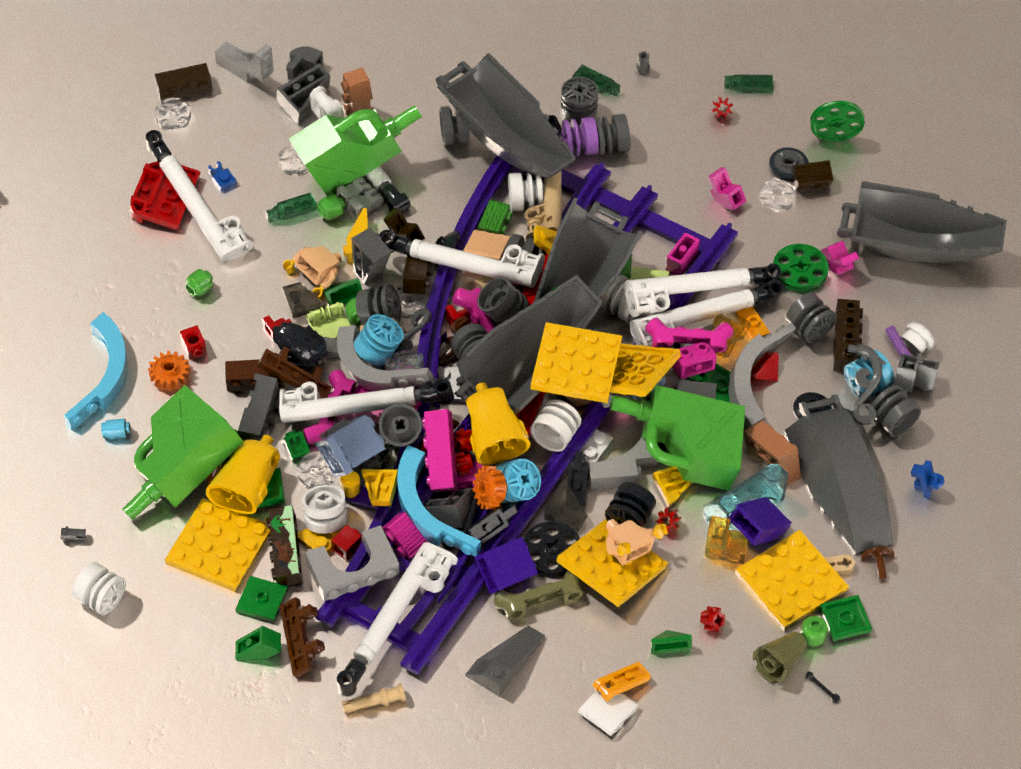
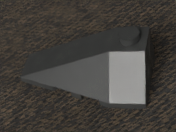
(503, 662)

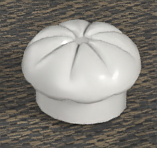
(918, 337)

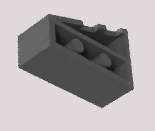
(295, 94)

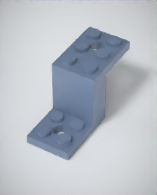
(350, 445)

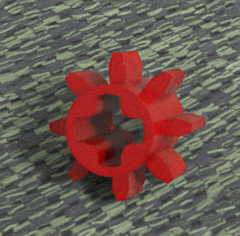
(726, 109)
(462, 440)
(463, 463)
(673, 519)
(712, 618)

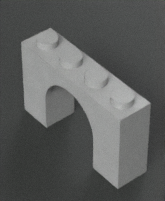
(335, 582)

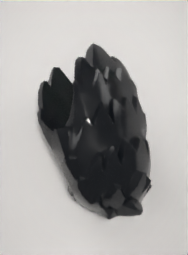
(305, 344)

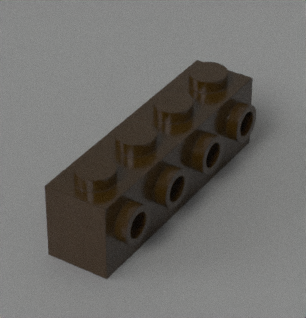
(846, 332)

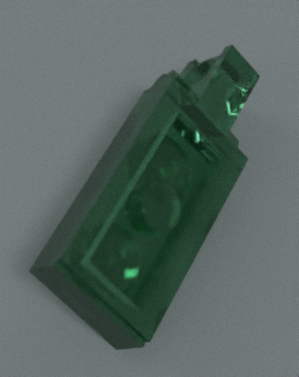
(603, 82)
(750, 83)
(292, 208)

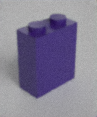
(760, 521)
(506, 565)

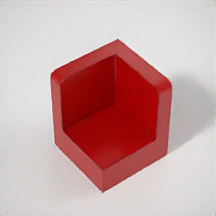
(452, 314)
(268, 325)

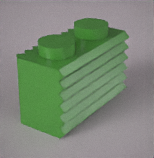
(496, 218)

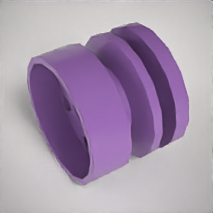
(581, 136)

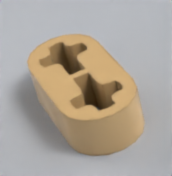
(836, 563)

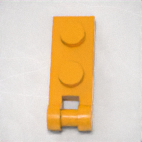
(621, 680)

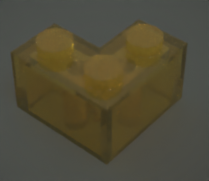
(740, 329)
(725, 543)

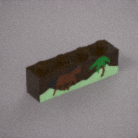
(285, 546)

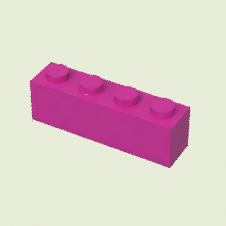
(440, 450)

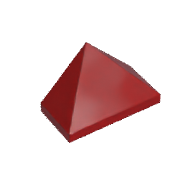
(766, 368)

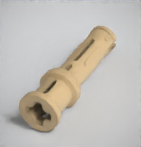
(383, 697)

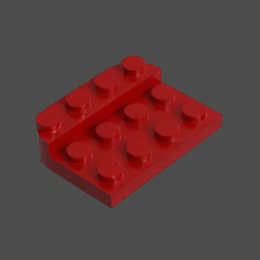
(157, 199)

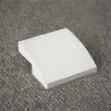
(608, 714)

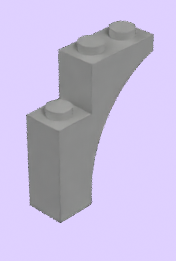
(245, 64)
(622, 468)

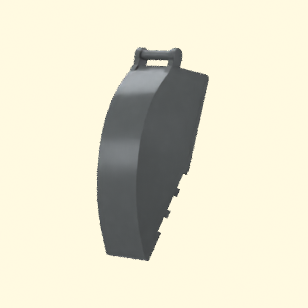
(505, 117)
(920, 226)
(843, 473)

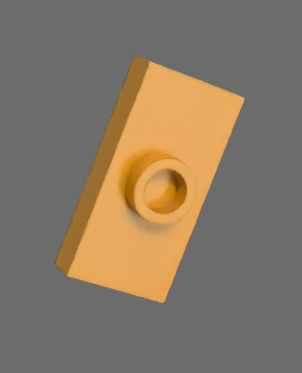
(757, 326)

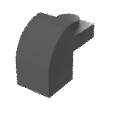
(303, 59)

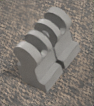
(359, 196)

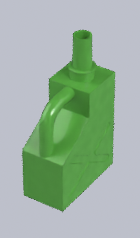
(349, 147)
(697, 430)
(187, 447)

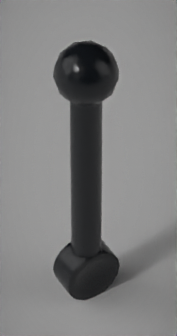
(834, 697)

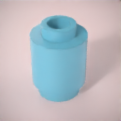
(115, 428)

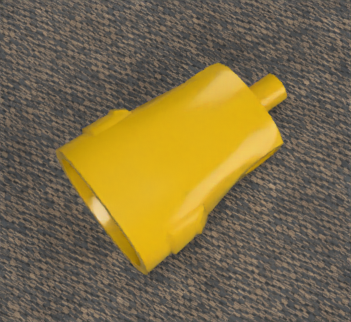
(494, 426)
(245, 477)

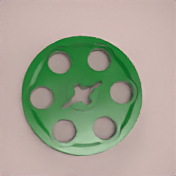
(837, 121)
(808, 267)

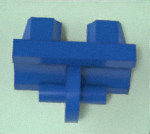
(926, 478)

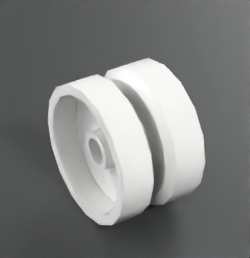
(324, 509)

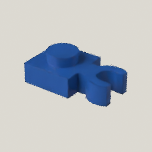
(222, 178)

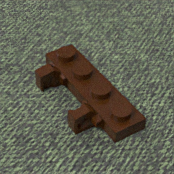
(291, 374)
(299, 648)

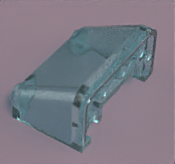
(766, 482)

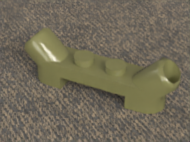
(516, 605)

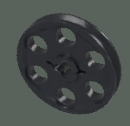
(548, 541)

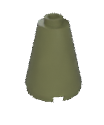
(779, 656)

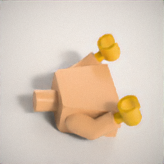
(317, 265)
(631, 541)

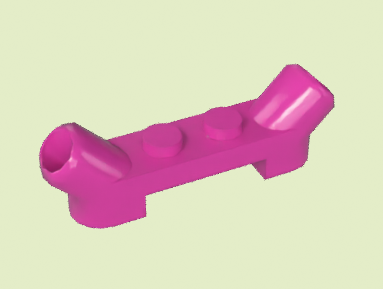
(468, 300)
(665, 337)
(341, 386)

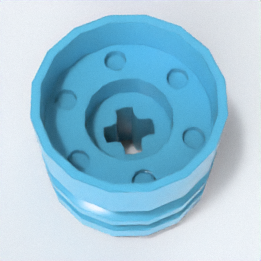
(378, 339)
(886, 380)
(521, 478)

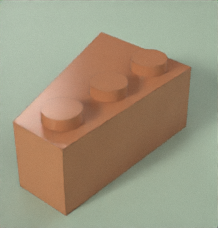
(356, 91)
(773, 449)

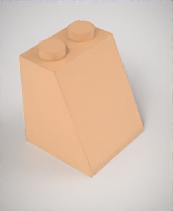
(486, 245)

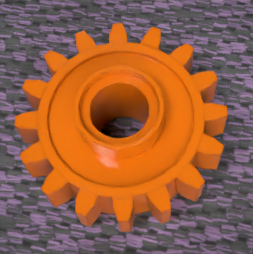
(169, 370)
(489, 487)

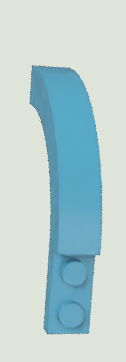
(112, 382)
(431, 528)

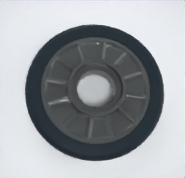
(786, 154)

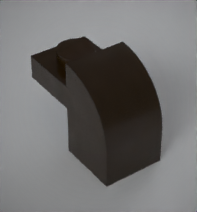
(397, 223)

